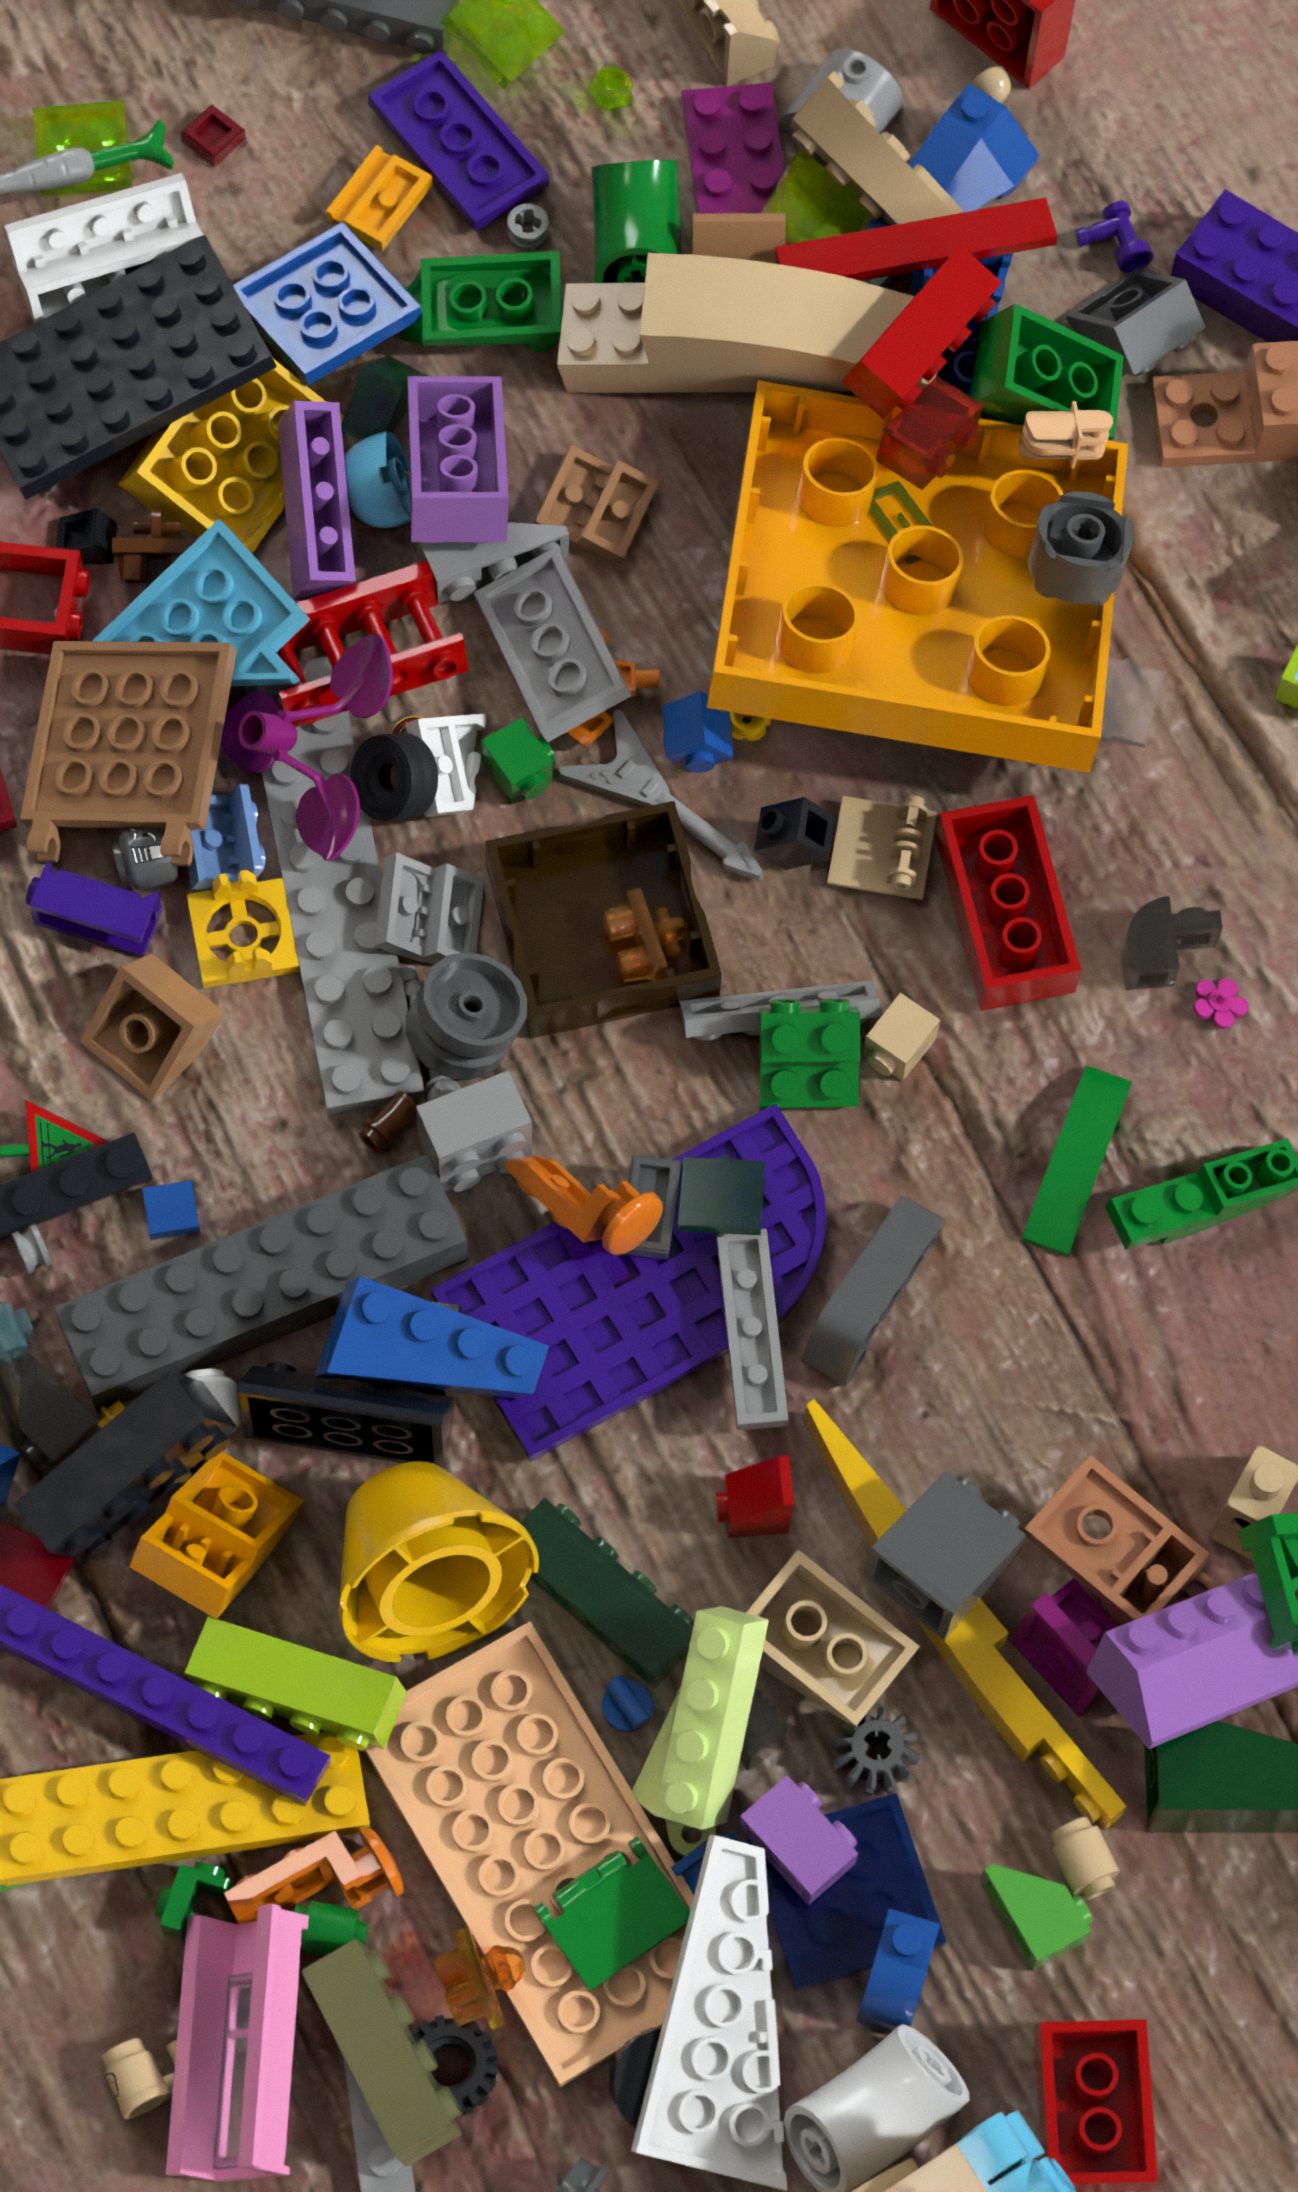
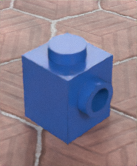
(696, 734)

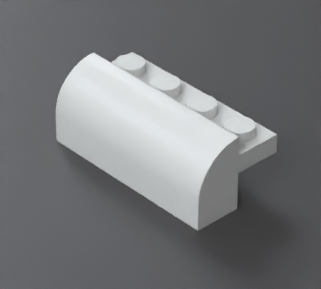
(98, 241)

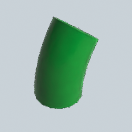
(634, 216)

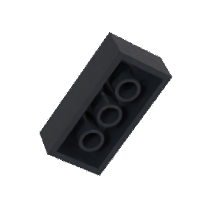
(127, 1467)

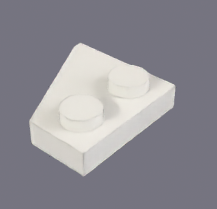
(453, 747)

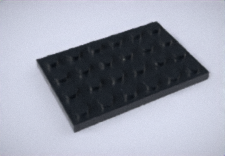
(123, 365)

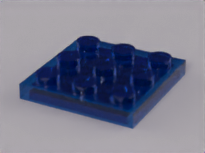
(845, 1923)

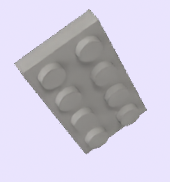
(552, 644)

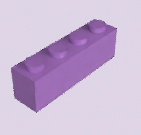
(316, 498)

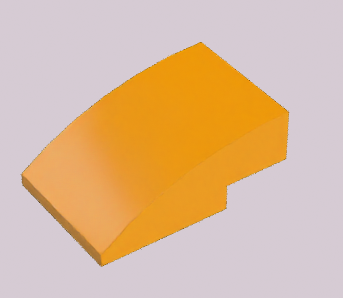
(215, 1533)

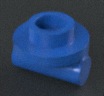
(626, 1704)

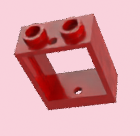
(35, 635)

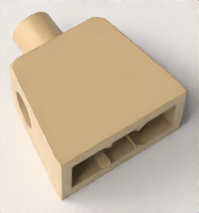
(1258, 1493)

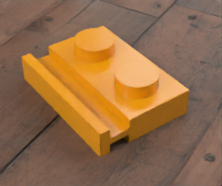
(379, 197)

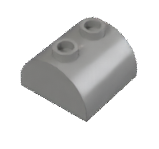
(863, 81)

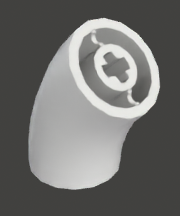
(873, 2111)

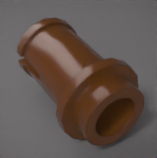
(388, 1123)

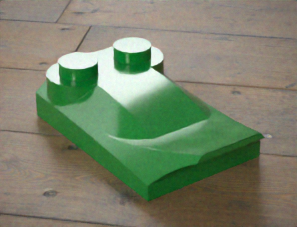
(489, 300)

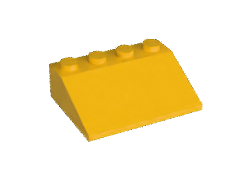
(221, 460)

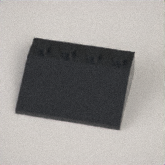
(345, 1415)

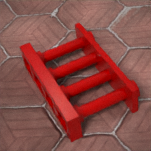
(368, 607)

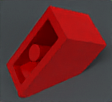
(757, 1499)

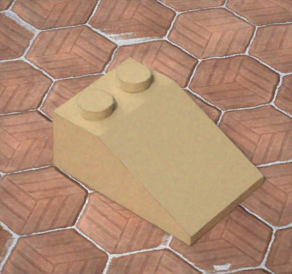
(828, 1640)

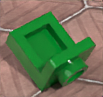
(178, 1902)

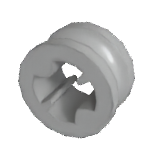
(527, 213)
(31, 1249)

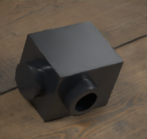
(794, 833)

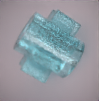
(14, 1331)

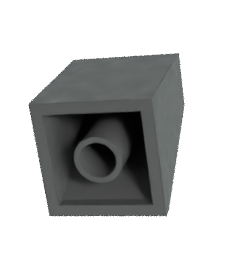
(944, 1553)

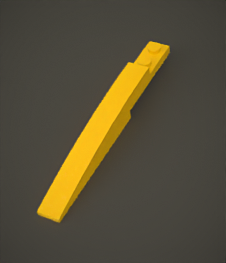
(974, 1643)

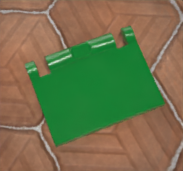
(613, 1915)

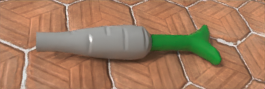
(78, 165)

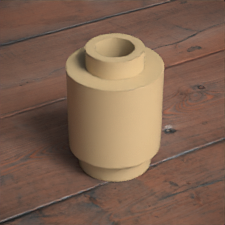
(1084, 1858)

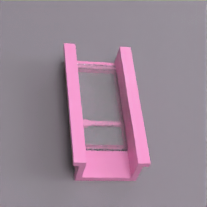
(235, 2047)

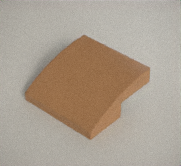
(597, 503)

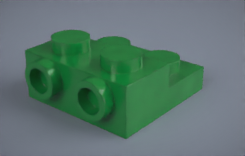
(809, 1054)

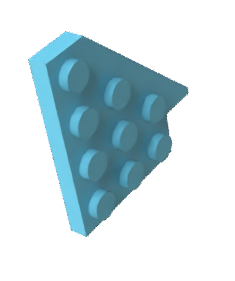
(217, 597)

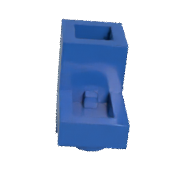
(898, 1971)

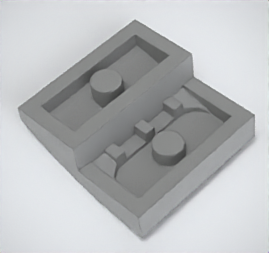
(427, 910)

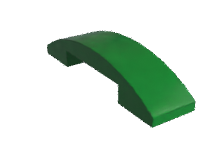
(1076, 1161)

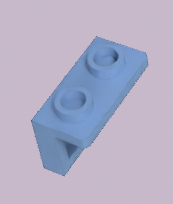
(228, 841)

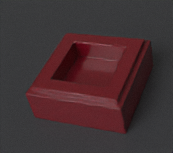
(213, 135)

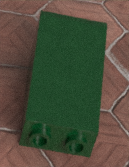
(1222, 1782)

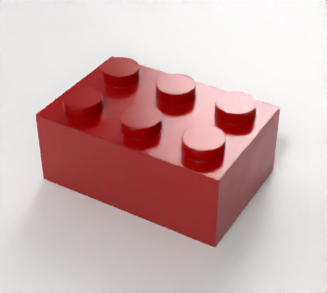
(1097, 2103)

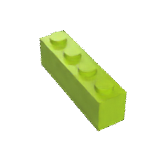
(296, 1684)

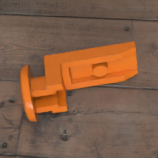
(615, 1217)
(315, 1868)

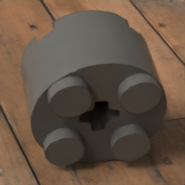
(1080, 548)

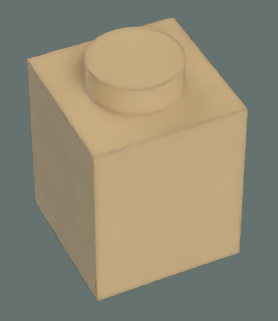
(900, 1038)

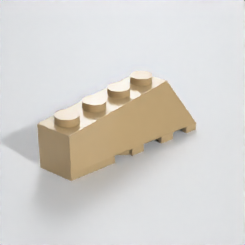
(733, 36)
(866, 160)

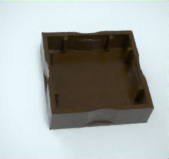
(551, 909)

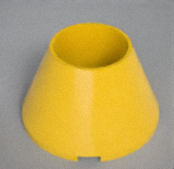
(428, 1564)

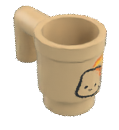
(136, 2077)

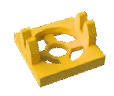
(245, 962)

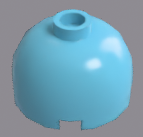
(378, 481)

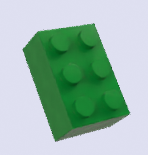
(1042, 366)

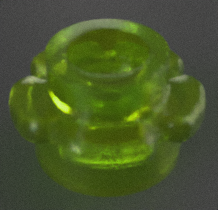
(611, 78)

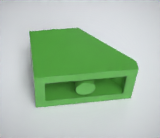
(1037, 1913)

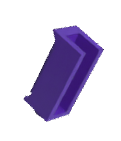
(93, 910)

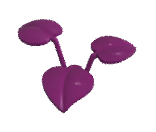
(261, 733)

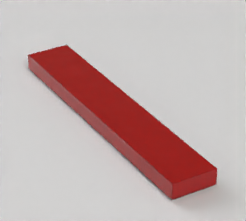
(926, 242)

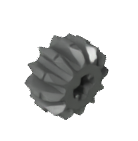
(896, 1755)

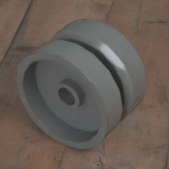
(466, 1016)

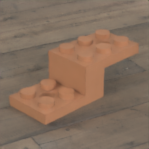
(1250, 408)
(1141, 1562)

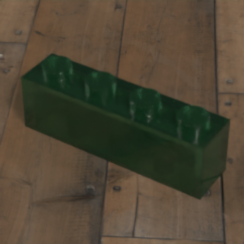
(605, 1596)

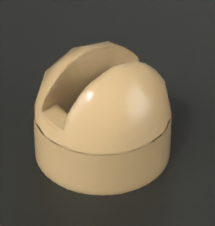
(994, 83)

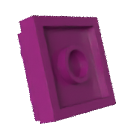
(1060, 1641)

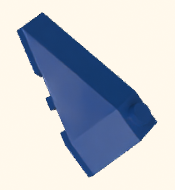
(975, 152)

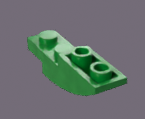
(1205, 1198)

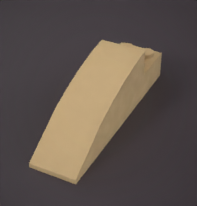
(720, 328)

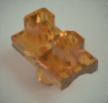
(634, 919)
(474, 1978)

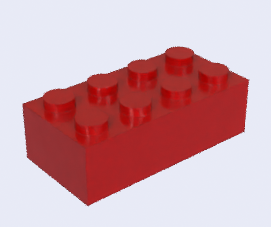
(1007, 903)

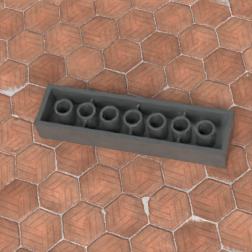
(260, 1282)

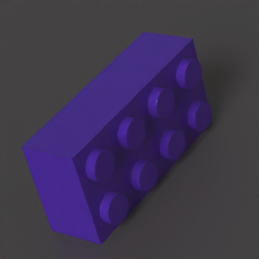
(1244, 268)

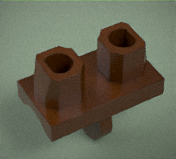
(135, 552)

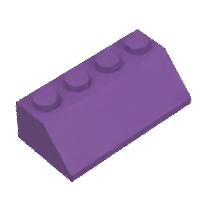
(1193, 1662)

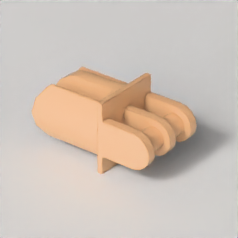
(1065, 434)

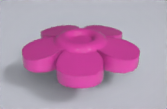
(1219, 1002)

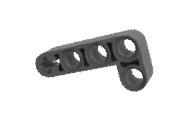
(871, 1290)

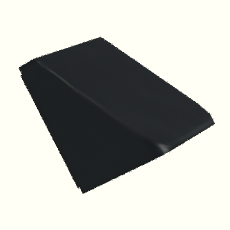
(90, 534)

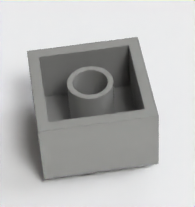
(474, 1131)

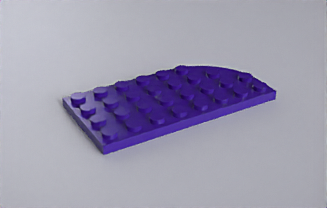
(634, 1321)

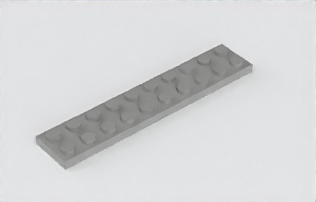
(333, 907)

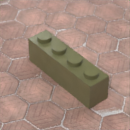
(382, 2051)

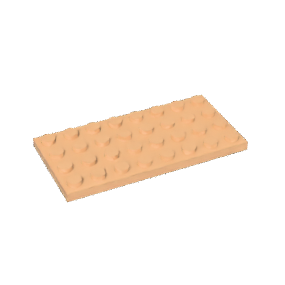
(509, 1809)

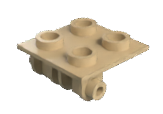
(883, 846)

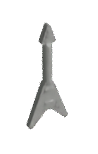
(638, 781)

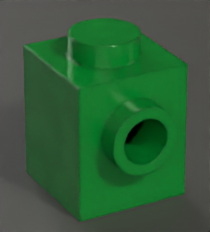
(518, 761)

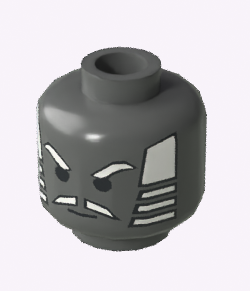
(139, 859)

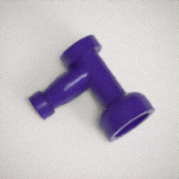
(1132, 251)

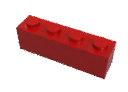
(922, 332)

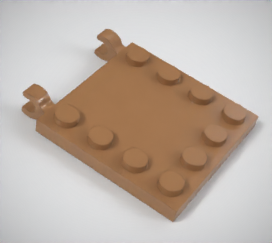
(128, 741)

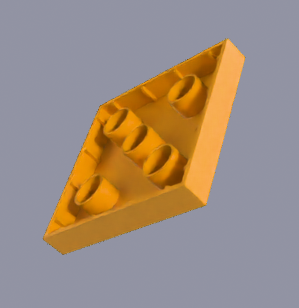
(933, 652)

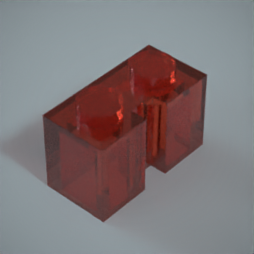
(930, 433)

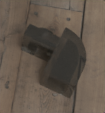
(1157, 934)

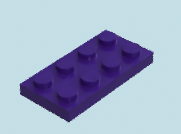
(458, 140)

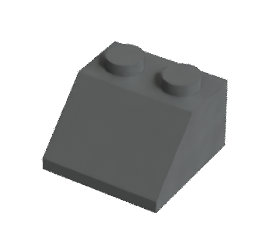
(1140, 318)

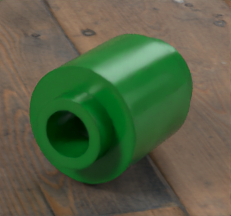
(330, 1927)

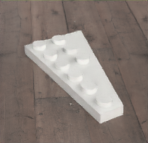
(717, 2051)

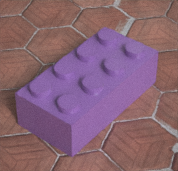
(457, 459)

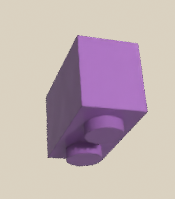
(799, 1838)

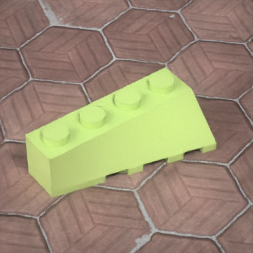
(702, 1738)

